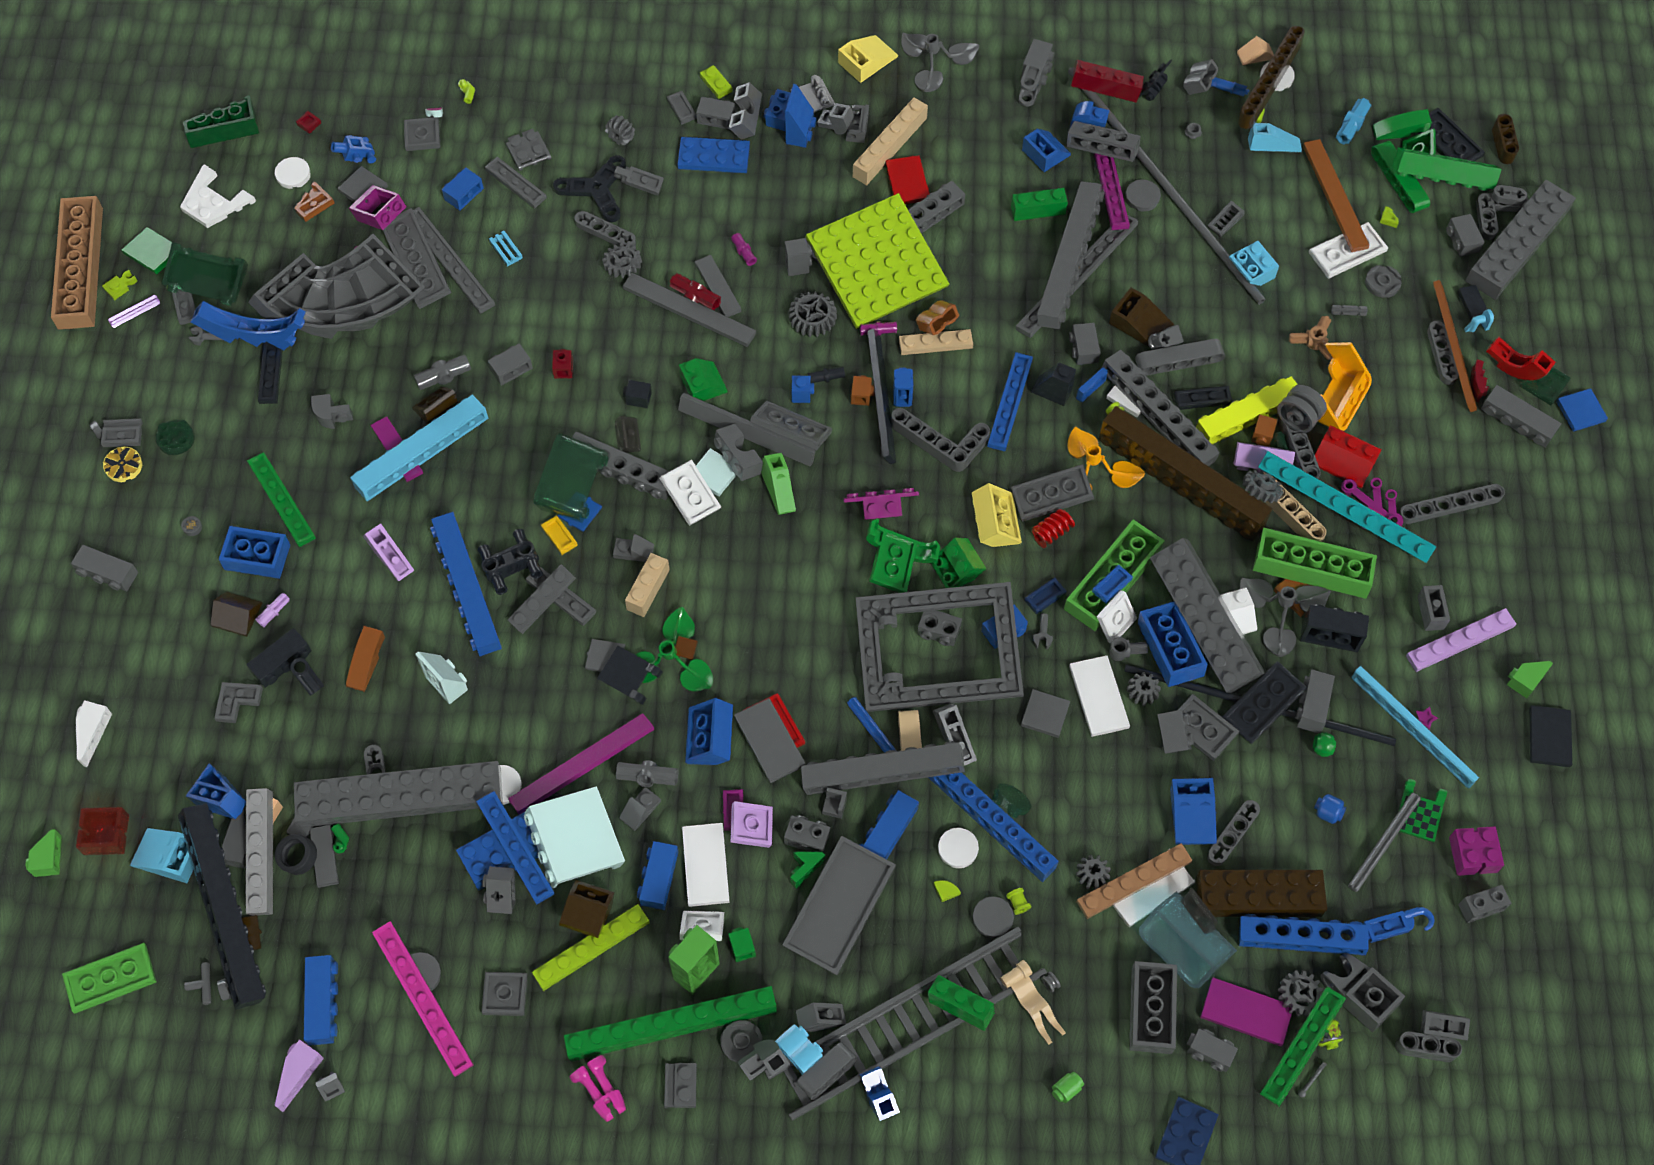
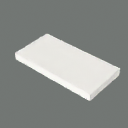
(1336, 257)
(1099, 696)
(705, 864)
(1146, 900)

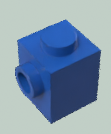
(802, 389)

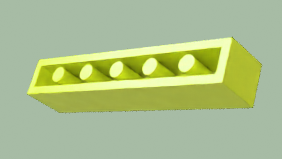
(1244, 412)

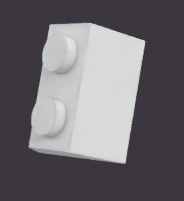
(1242, 609)

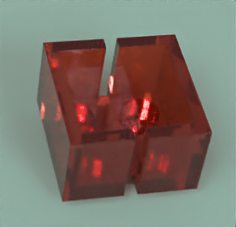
(105, 831)

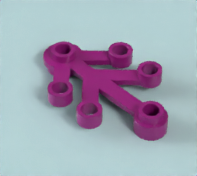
(1375, 505)

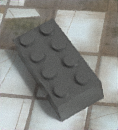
(1153, 1007)

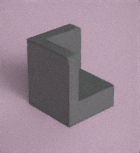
(834, 803)

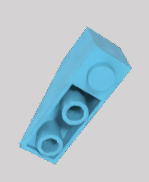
(1271, 138)

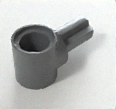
(1128, 648)

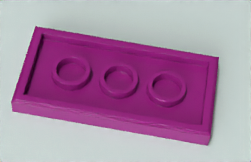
(1246, 1011)

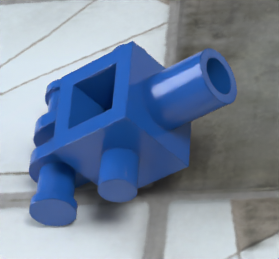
(354, 149)

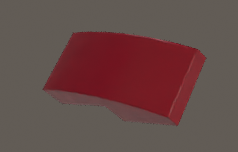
(1477, 381)

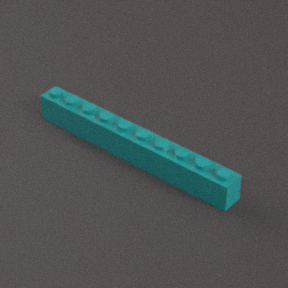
(1347, 506)

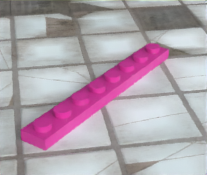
(423, 999)

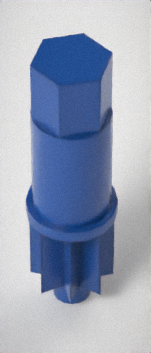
(1229, 86)

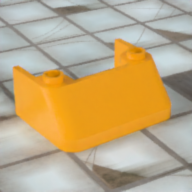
(1347, 387)

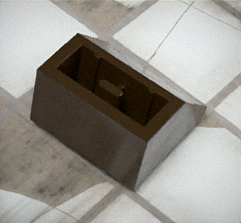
(587, 908)

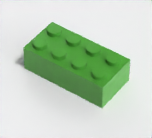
(694, 959)

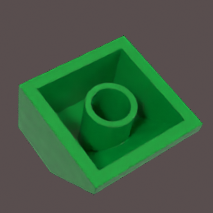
(702, 379)

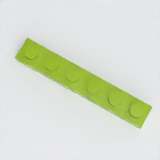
(590, 947)

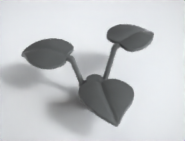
(915, 44)
(1277, 640)

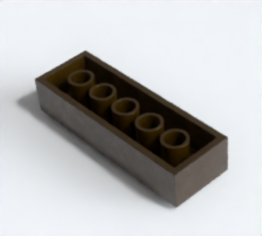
(1263, 892)

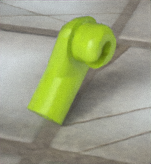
(468, 89)

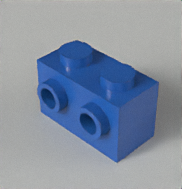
(776, 112)

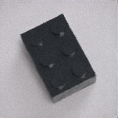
(1334, 628)

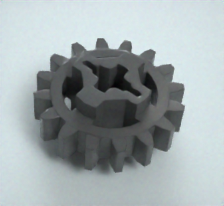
(620, 260)
(1263, 486)
(1300, 984)

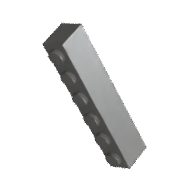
(259, 852)

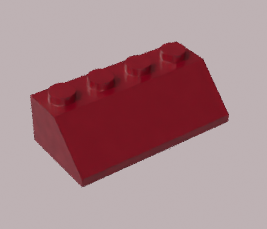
(1107, 81)

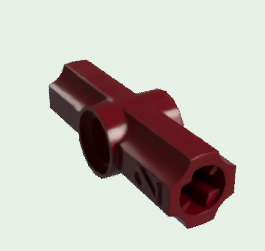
(695, 291)

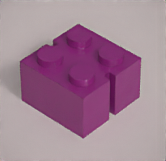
(1476, 848)

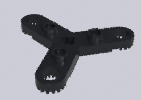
(585, 187)

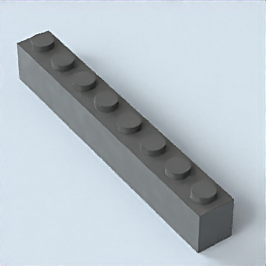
(883, 768)

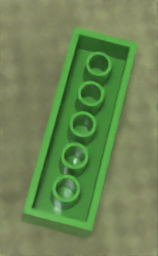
(1131, 552)
(1315, 563)

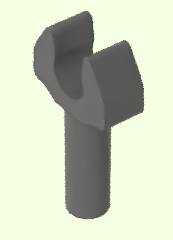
(201, 336)
(1042, 635)

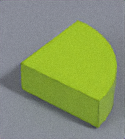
(1389, 218)
(946, 890)

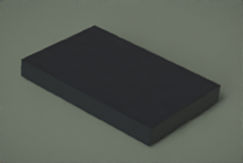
(1550, 736)

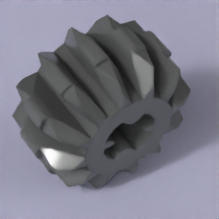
(620, 130)
(1151, 689)
(1086, 867)

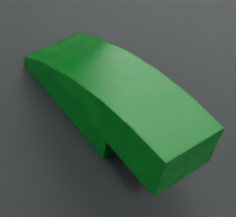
(1402, 125)

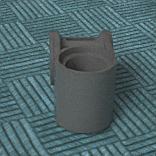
(1165, 338)

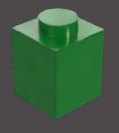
(742, 944)

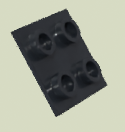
(1155, 84)

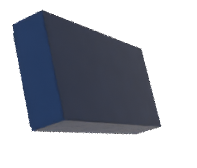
(1045, 595)

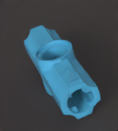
(1353, 121)

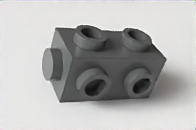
(1208, 1048)

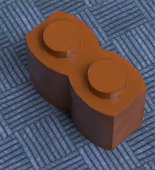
(937, 317)

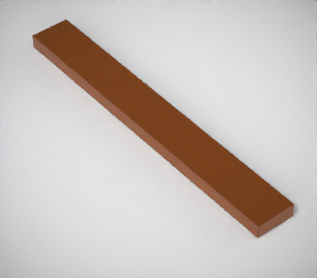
(1336, 196)
(1455, 346)

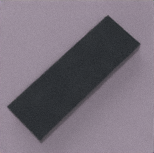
(1203, 397)

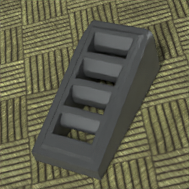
(1231, 206)

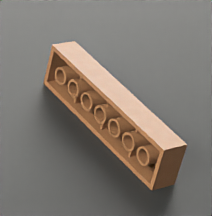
(77, 262)

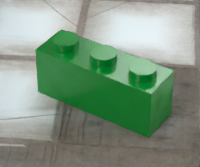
(1039, 204)
(961, 1002)

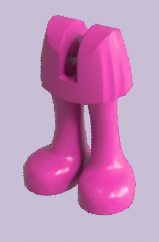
(596, 1067)

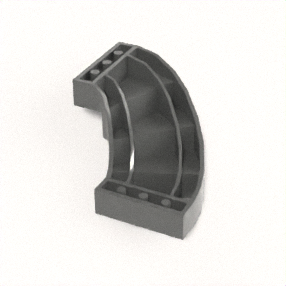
(343, 294)

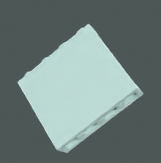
(573, 836)

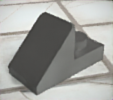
(635, 549)
(639, 808)

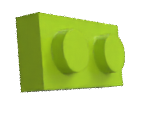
(716, 82)

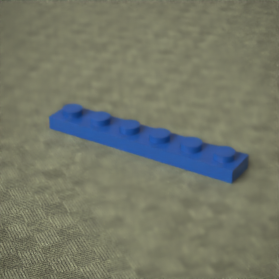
(1010, 402)
(515, 847)

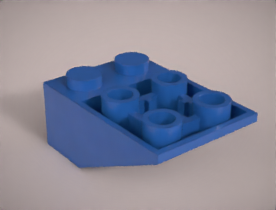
(1193, 811)

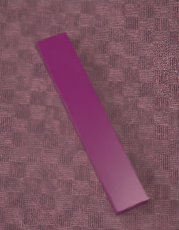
(1112, 192)

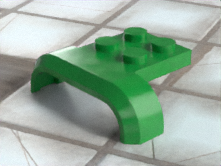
(896, 556)

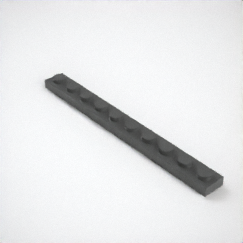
(1091, 261)

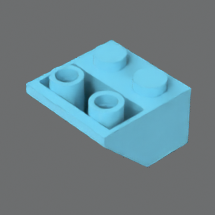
(1255, 264)

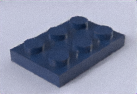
(1186, 1134)

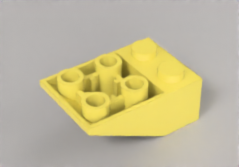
(865, 56)

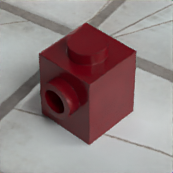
(562, 364)

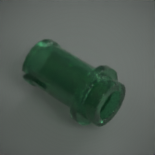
(1279, 440)

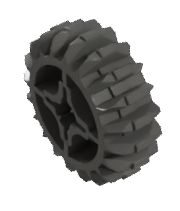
(815, 322)

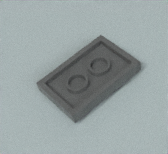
(1208, 729)

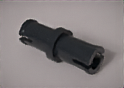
(827, 374)

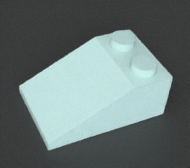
(442, 676)

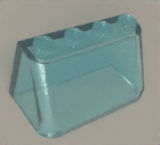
(1182, 942)

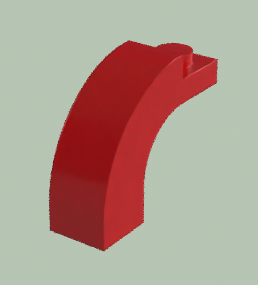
(1520, 365)

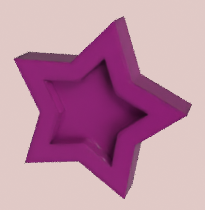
(1426, 717)

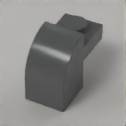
(837, 118)
(327, 413)
(765, 1056)

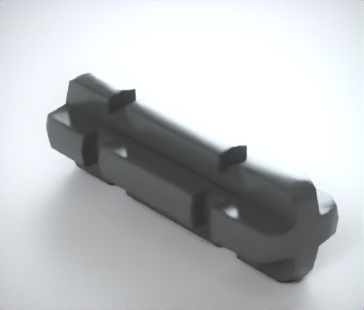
(1349, 310)

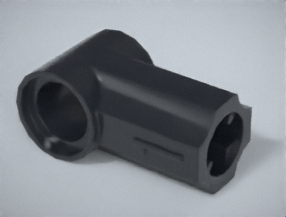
(307, 678)

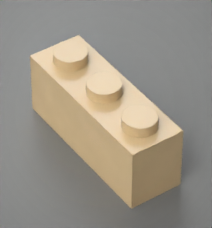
(647, 585)

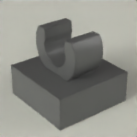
(330, 1086)

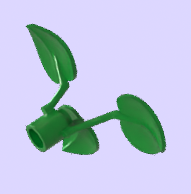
(697, 674)

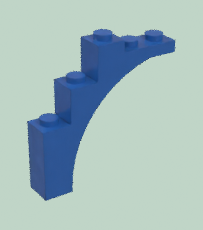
(254, 331)

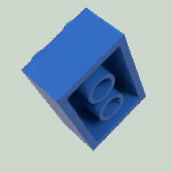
(254, 552)

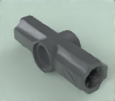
(442, 372)
(647, 773)

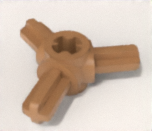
(1314, 338)

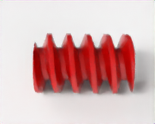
(1051, 526)

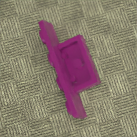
(882, 504)

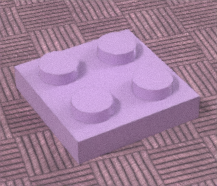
(751, 824)

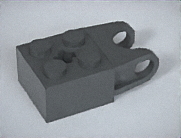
(1035, 70)
(1360, 990)

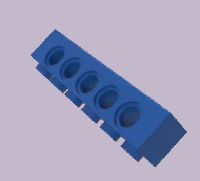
(1293, 941)

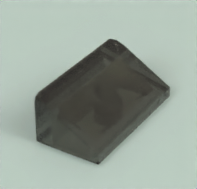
(627, 434)
(1199, 912)

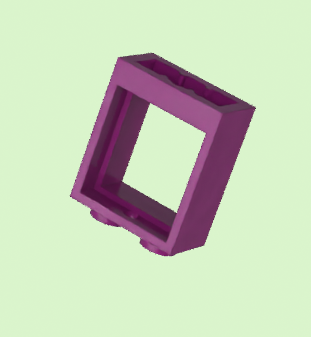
(375, 196)

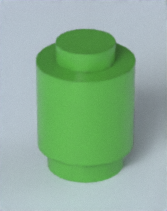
(1067, 1087)

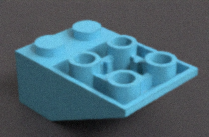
(164, 855)

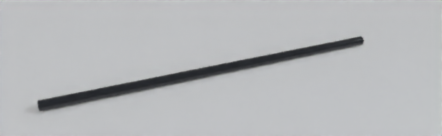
(1288, 713)

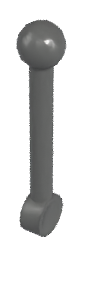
(1302, 1092)

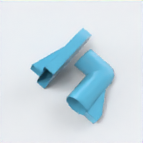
(1485, 319)

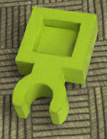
(118, 286)

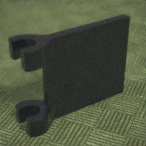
(627, 672)

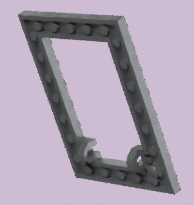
(881, 610)

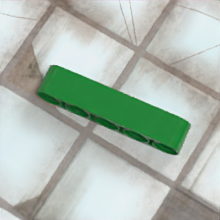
(1405, 186)

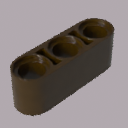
(1505, 138)

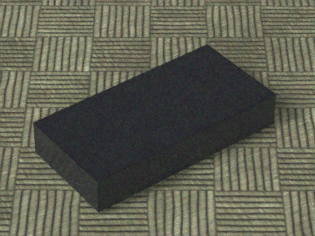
(1472, 301)

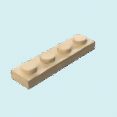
(935, 343)

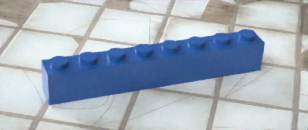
(466, 584)

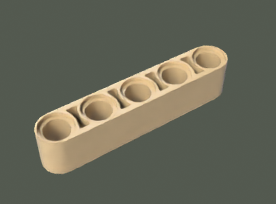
(1298, 514)

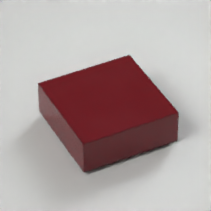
(308, 122)

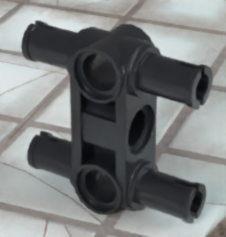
(510, 561)

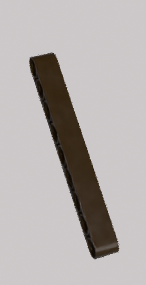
(1271, 77)

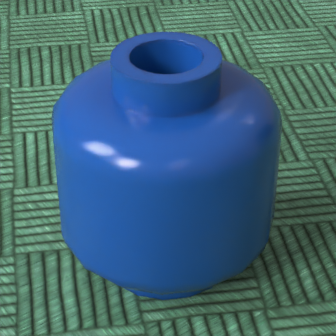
(1330, 808)

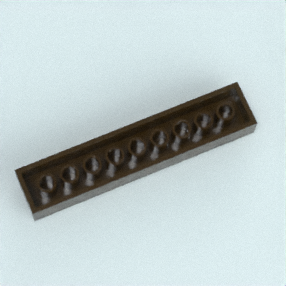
(1184, 473)

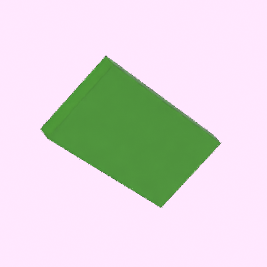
(109, 978)

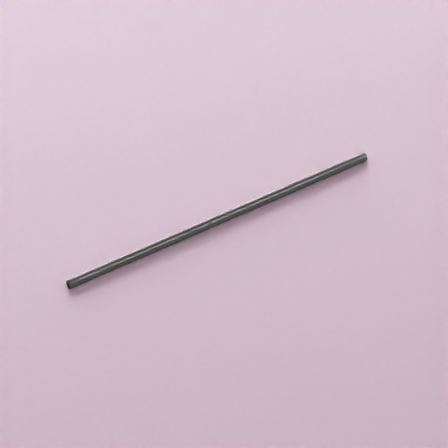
(1179, 201)

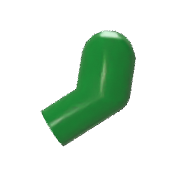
(342, 839)

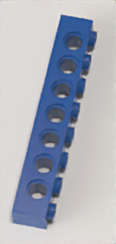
(997, 824)

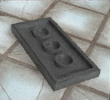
(791, 425)
(1052, 492)
(769, 740)

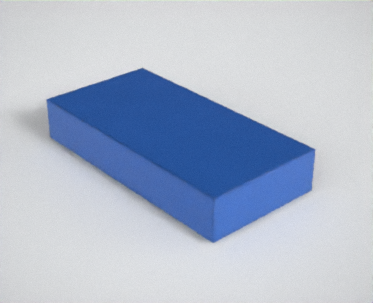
(1092, 384)
(1112, 584)

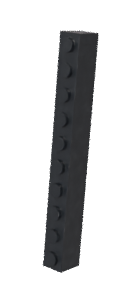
(221, 906)

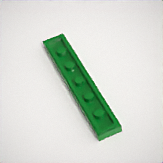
(281, 499)
(1303, 1046)

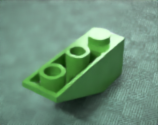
(778, 483)

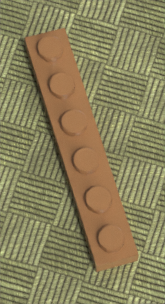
(1134, 881)

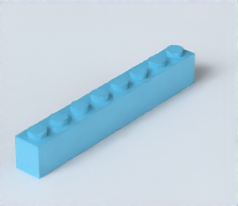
(419, 447)

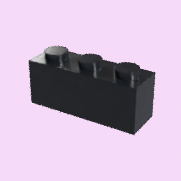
(278, 658)

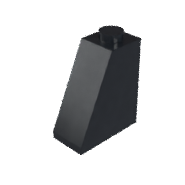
(1055, 383)

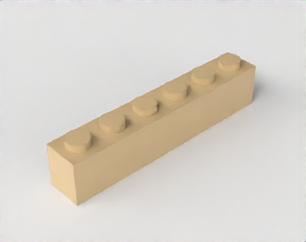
(890, 141)

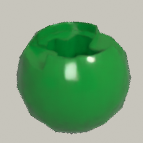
(1324, 744)

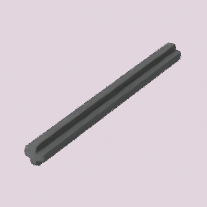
(1384, 842)

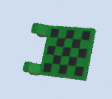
(1426, 815)

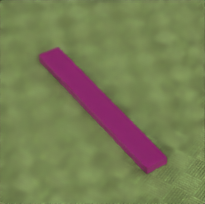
(581, 764)

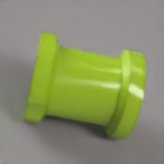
(1018, 901)

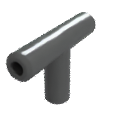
(204, 984)

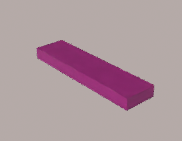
(390, 438)

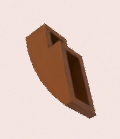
(364, 658)

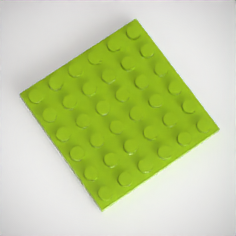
(877, 260)

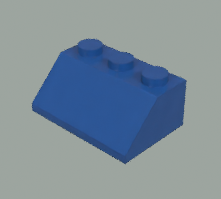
(709, 733)

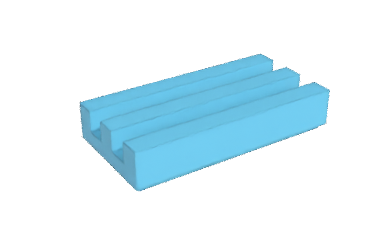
(498, 238)

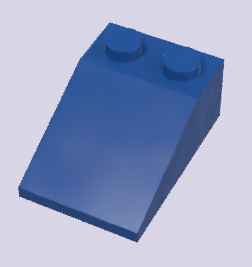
(799, 119)

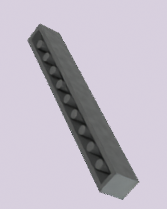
(1070, 255)

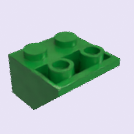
(958, 563)

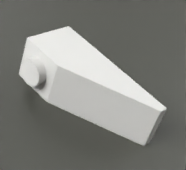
(90, 726)

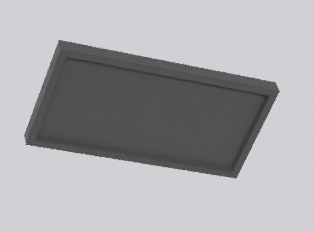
(839, 905)

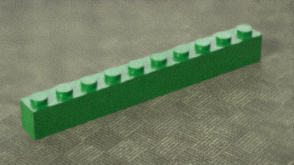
(670, 1023)

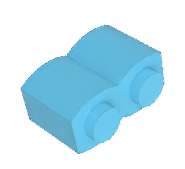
(799, 1049)

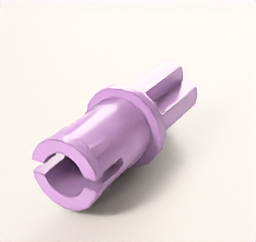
(272, 609)

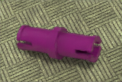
(743, 249)
(881, 328)

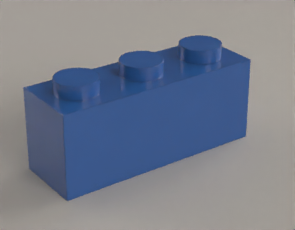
(658, 875)

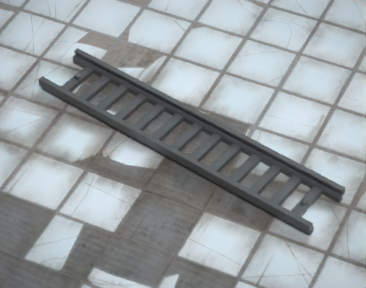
(896, 1005)

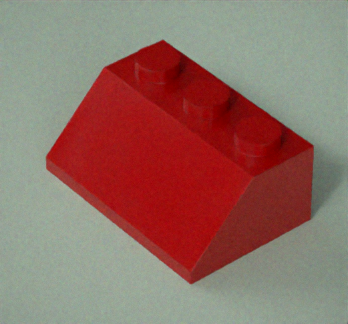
(1346, 456)

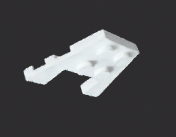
(207, 205)

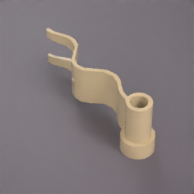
(1030, 998)

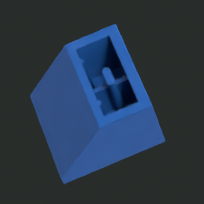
(1044, 149)

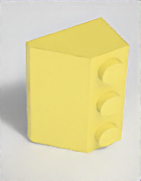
(996, 516)

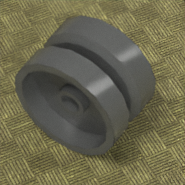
(1302, 408)

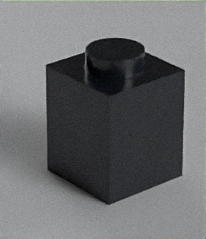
(637, 394)

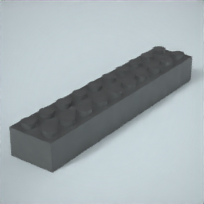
(395, 794)

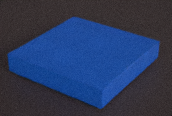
(1582, 410)

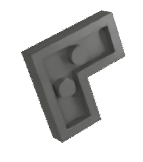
(234, 695)

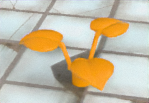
(1083, 443)

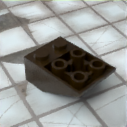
(1138, 316)

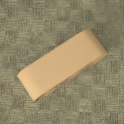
(909, 729)

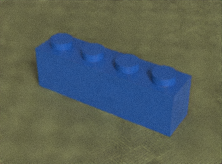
(891, 824)
(319, 1000)

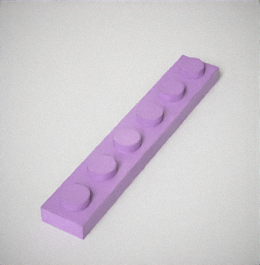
(1460, 640)

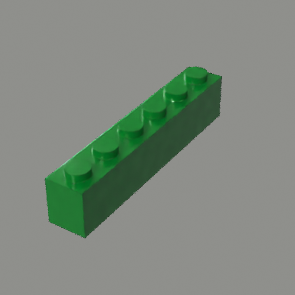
(1446, 168)

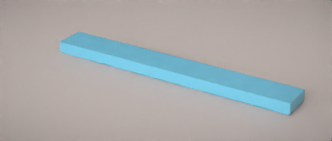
(1414, 727)

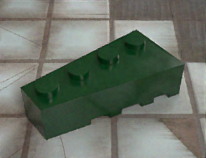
(222, 124)

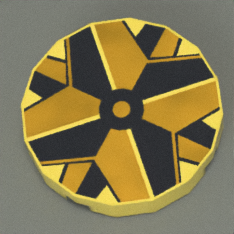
(122, 464)

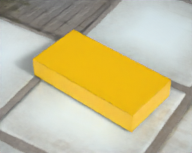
(559, 535)

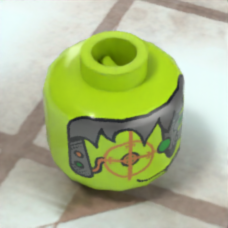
(1332, 1036)

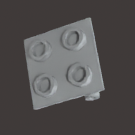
(817, 94)

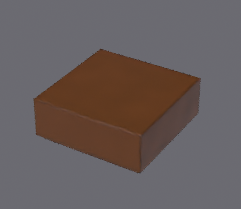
(686, 647)

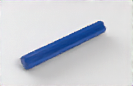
(870, 725)

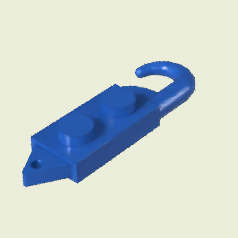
(1396, 923)

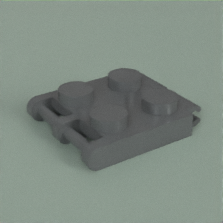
(527, 148)

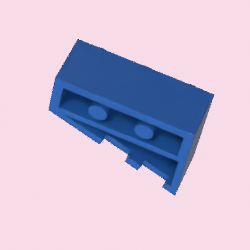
(218, 793)

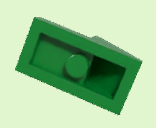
(809, 863)

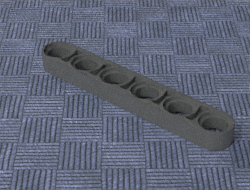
(1450, 501)

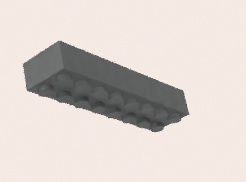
(1520, 239)
(1207, 615)

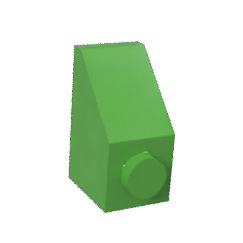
(1528, 676)
(45, 855)

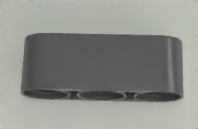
(1438, 1046)
(826, 1071)

